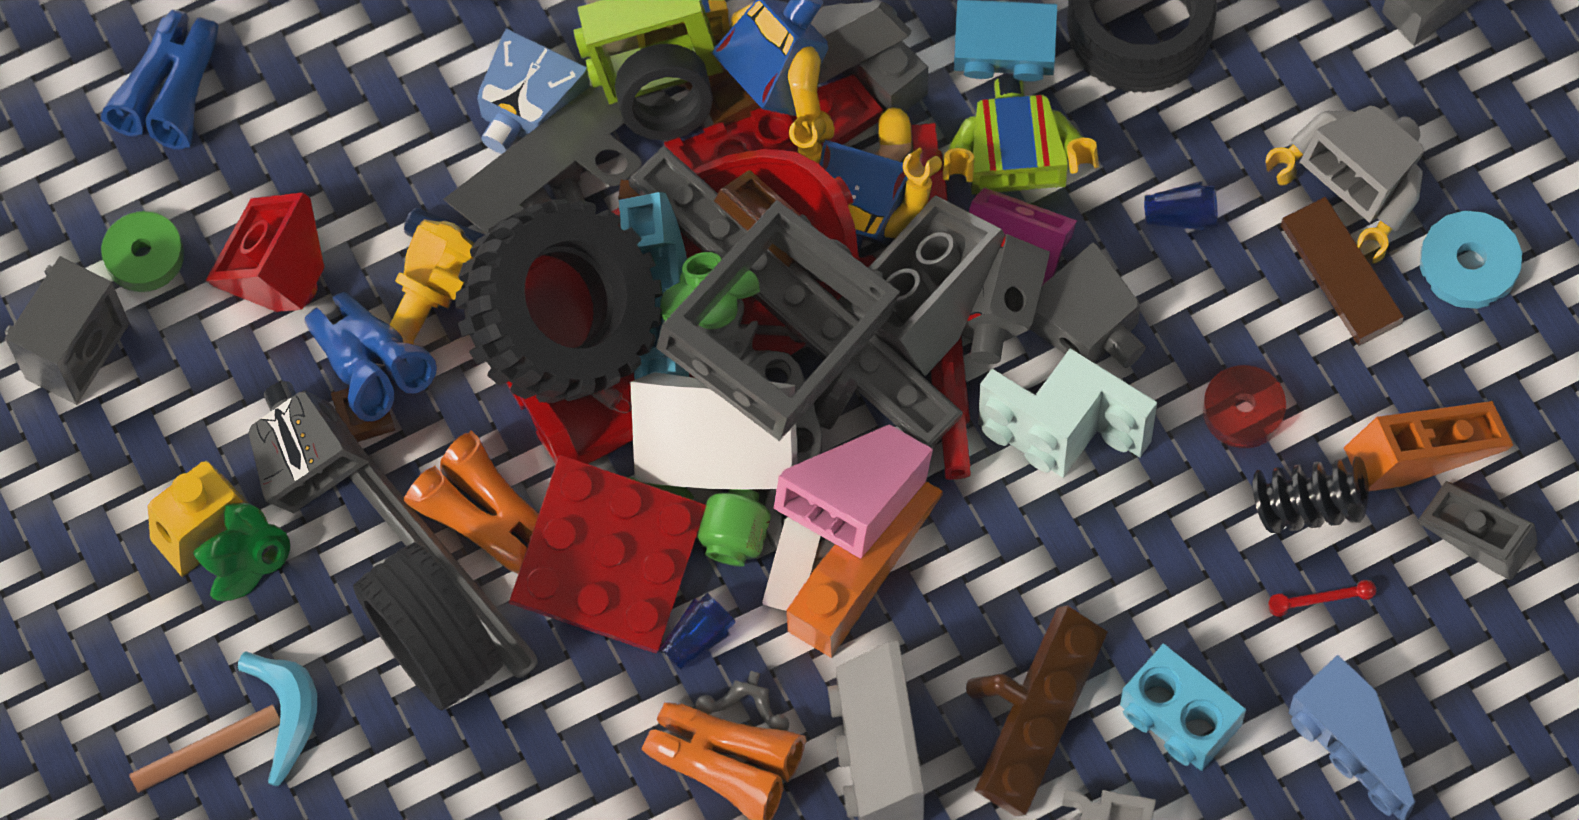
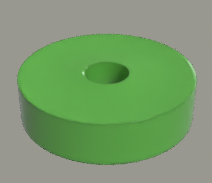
(147, 271)

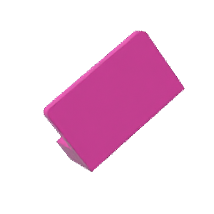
(1026, 223)

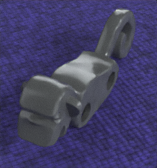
(739, 343)

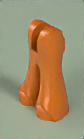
(472, 471)
(747, 787)

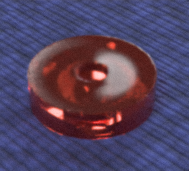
(1239, 427)

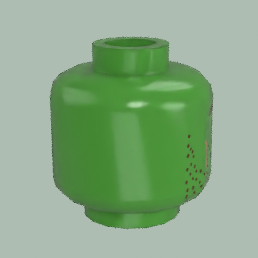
(734, 527)

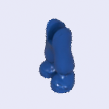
(361, 343)

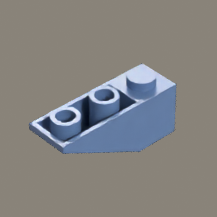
(1350, 723)

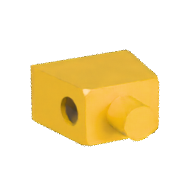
(190, 514)

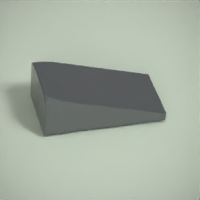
(1480, 529)

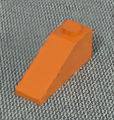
(1427, 443)

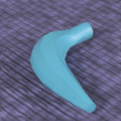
(298, 707)

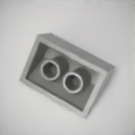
(877, 737)

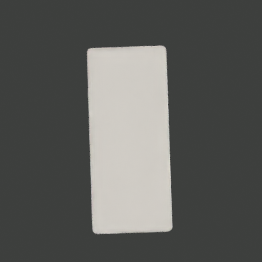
(791, 564)

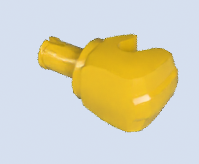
(430, 274)

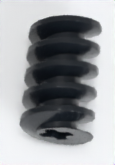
(1311, 499)

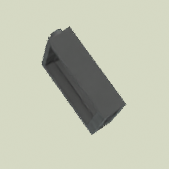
(730, 376)

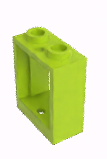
(620, 19)

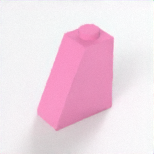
(855, 487)

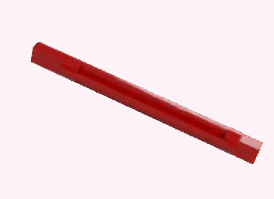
(949, 372)

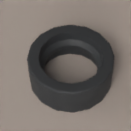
(657, 63)

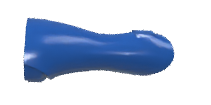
(172, 114)

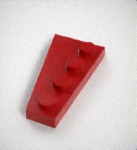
(844, 101)

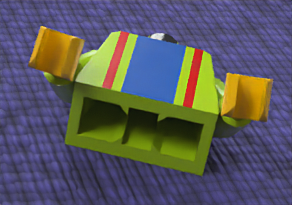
(1017, 143)

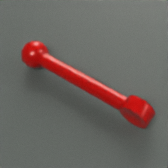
(1280, 604)

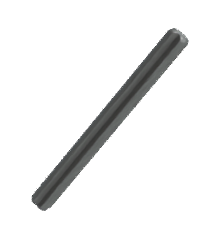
(411, 529)

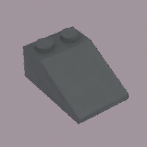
(939, 273)

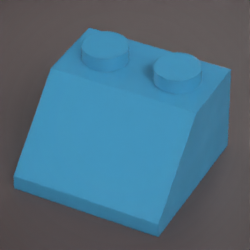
(1005, 39)

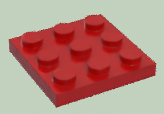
(607, 554)

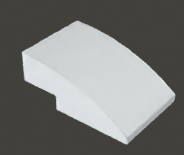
(700, 440)

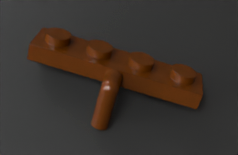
(1038, 709)

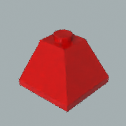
(272, 254)

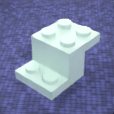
(1066, 414)

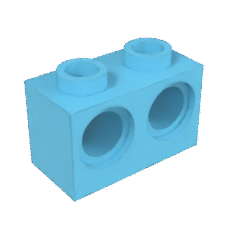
(1192, 699)

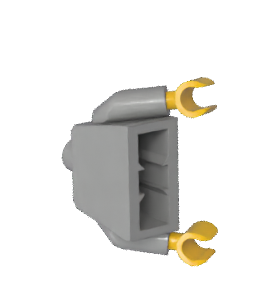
(1362, 161)

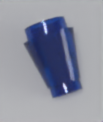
(1183, 207)
(697, 631)

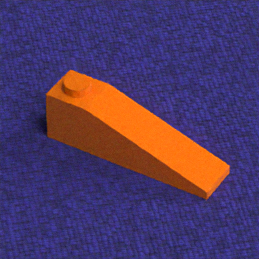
(846, 584)

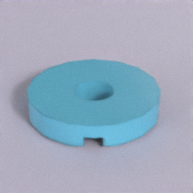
(1474, 233)

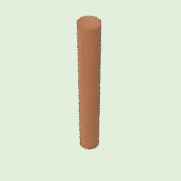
(205, 748)

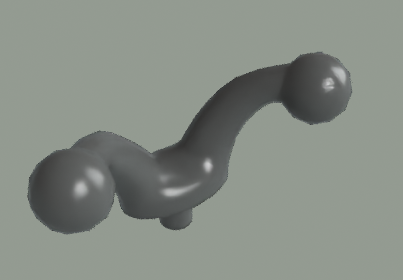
(739, 689)

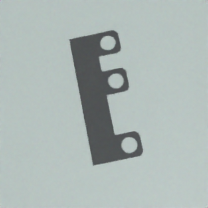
(568, 136)

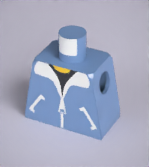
(525, 89)

